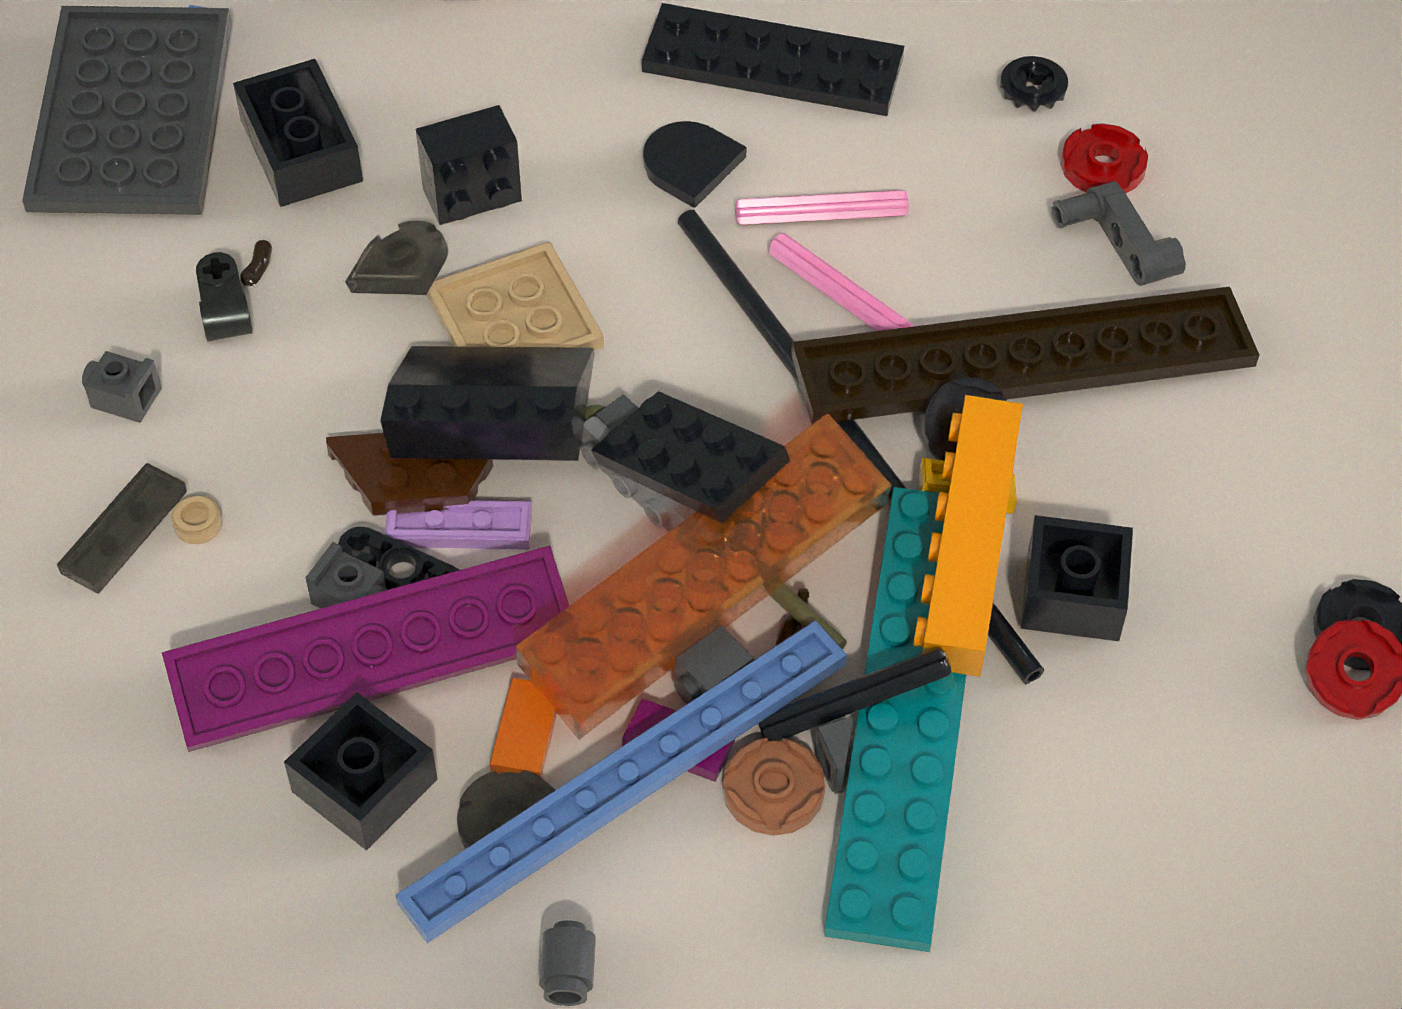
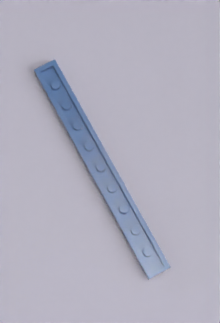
(619, 782)

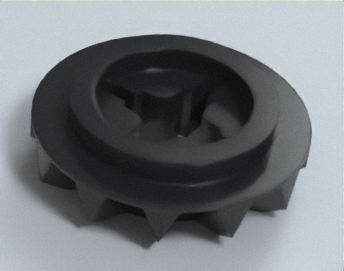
(1037, 71)

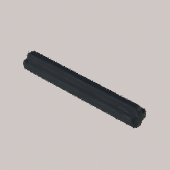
(856, 694)

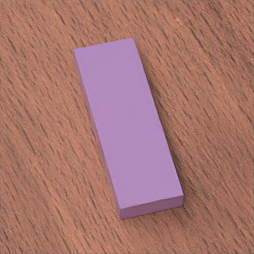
(466, 526)

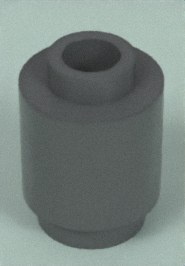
(567, 963)

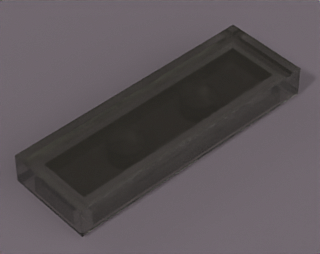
(122, 528)

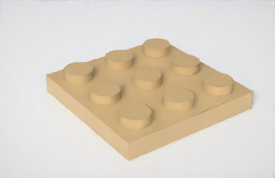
(515, 304)

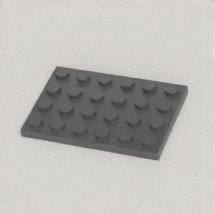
(128, 111)

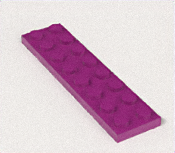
(361, 646)

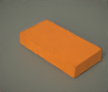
(523, 730)

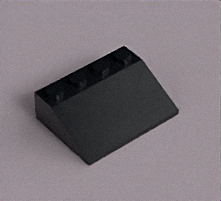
(488, 403)

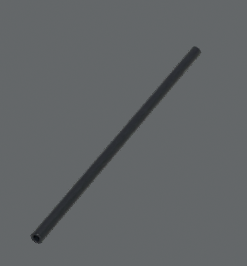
(780, 341)

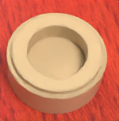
(196, 519)

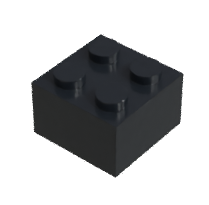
(469, 164)
(1077, 578)
(361, 770)

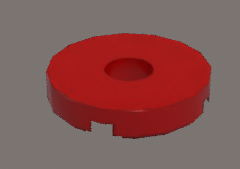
(1108, 140)
(1335, 688)

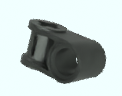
(222, 298)

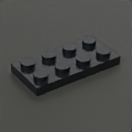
(691, 456)

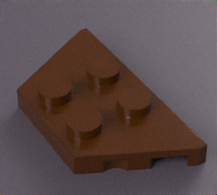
(405, 483)

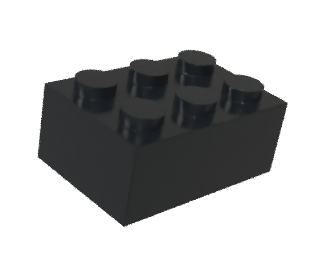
(298, 132)

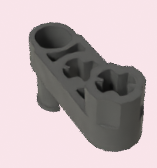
(1140, 253)

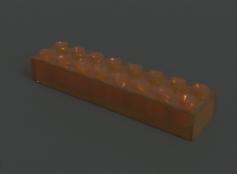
(700, 578)

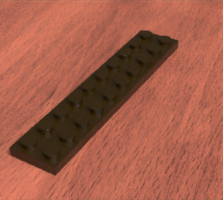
(1025, 353)

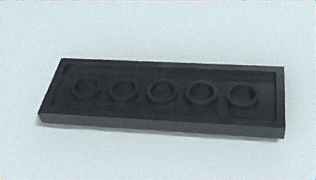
(773, 59)

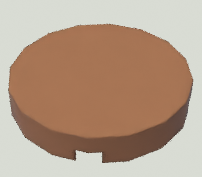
(773, 786)

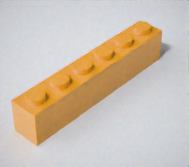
(971, 534)

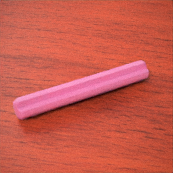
(821, 207)
(835, 284)

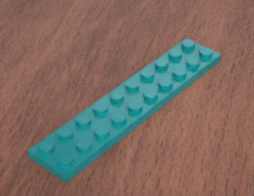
(899, 760)

